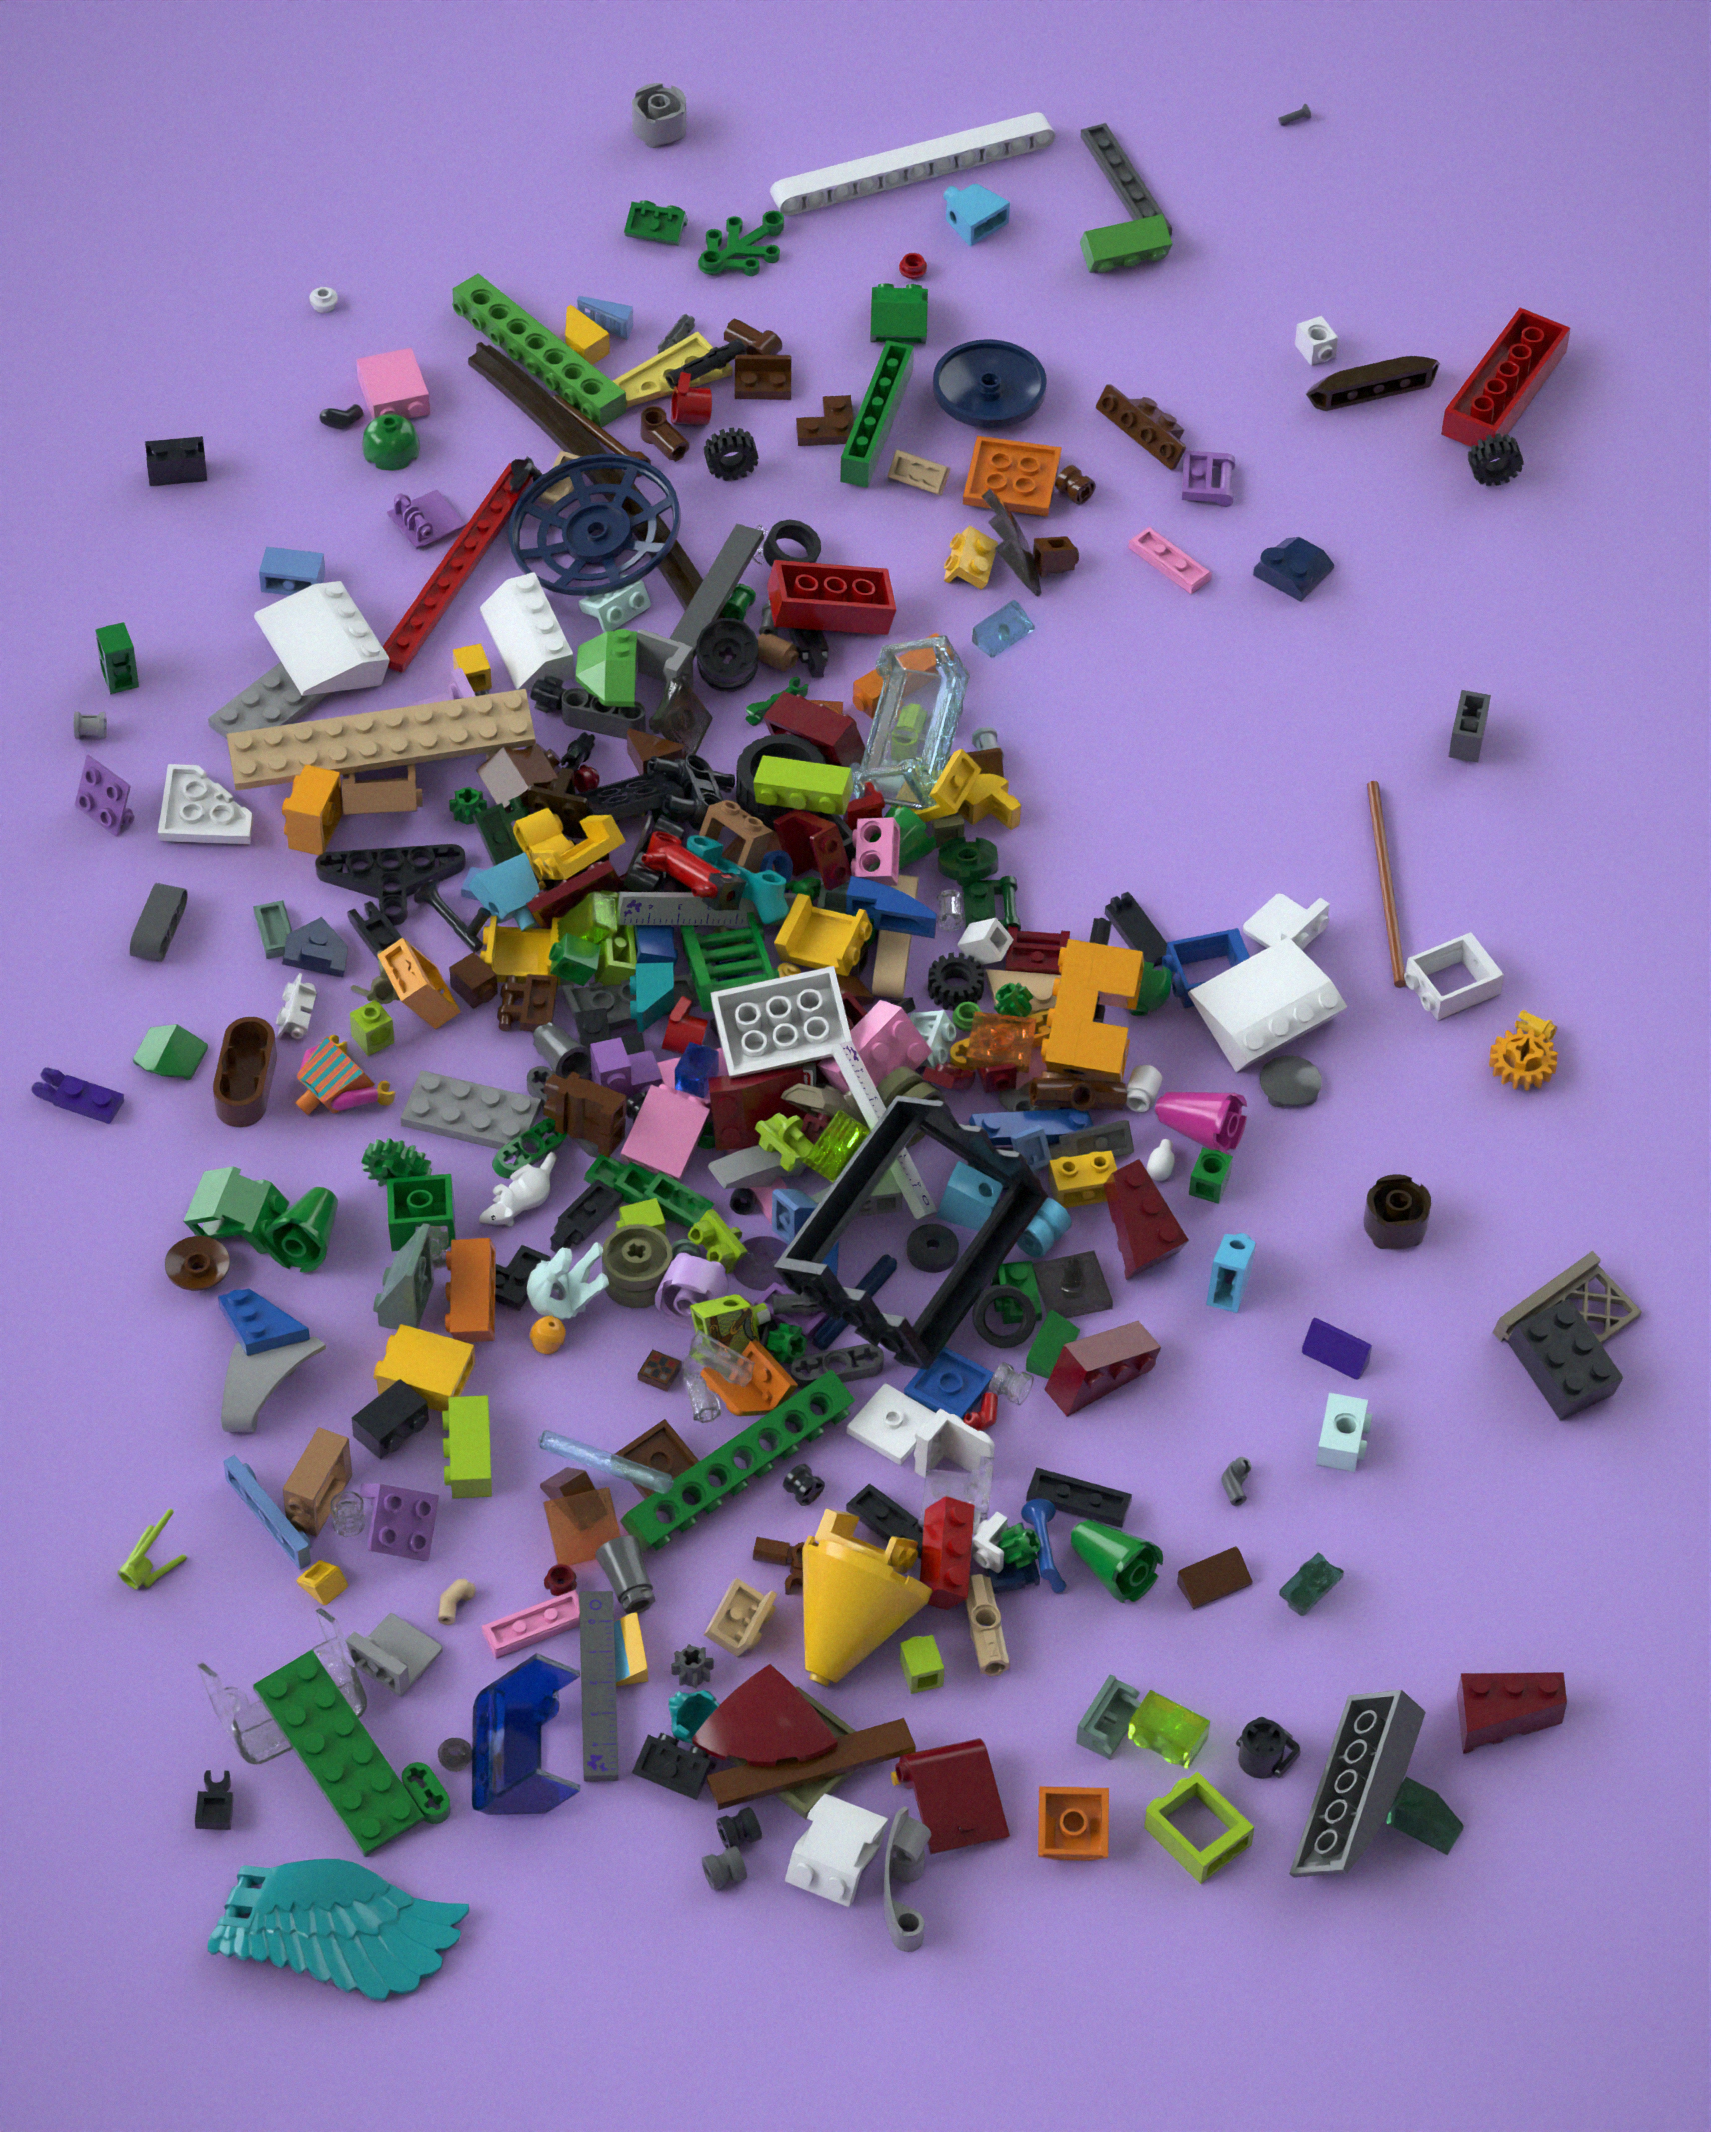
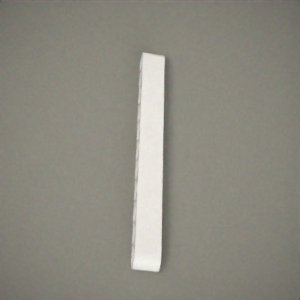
(912, 163)

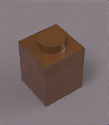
(473, 980)

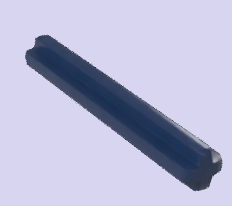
(871, 1283)

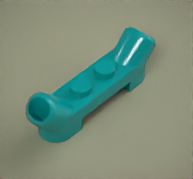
(763, 888)

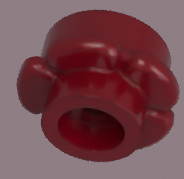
(586, 778)
(560, 1573)

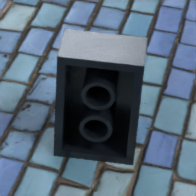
(1565, 1359)

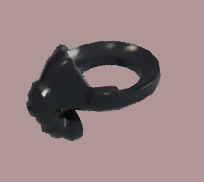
(521, 471)

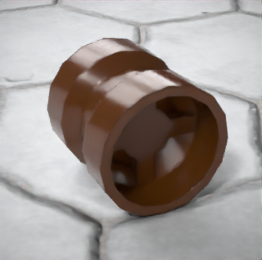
(1077, 486)

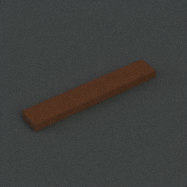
(853, 1752)

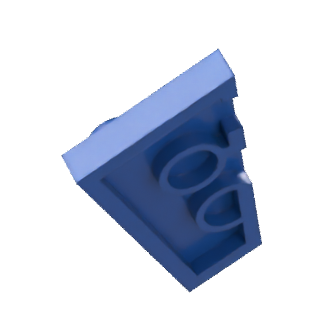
(260, 1323)

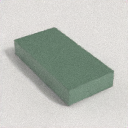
(273, 927)

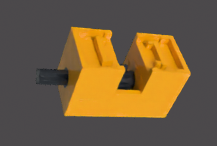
(1092, 977)

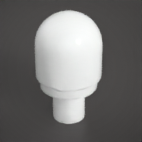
(1161, 1161)

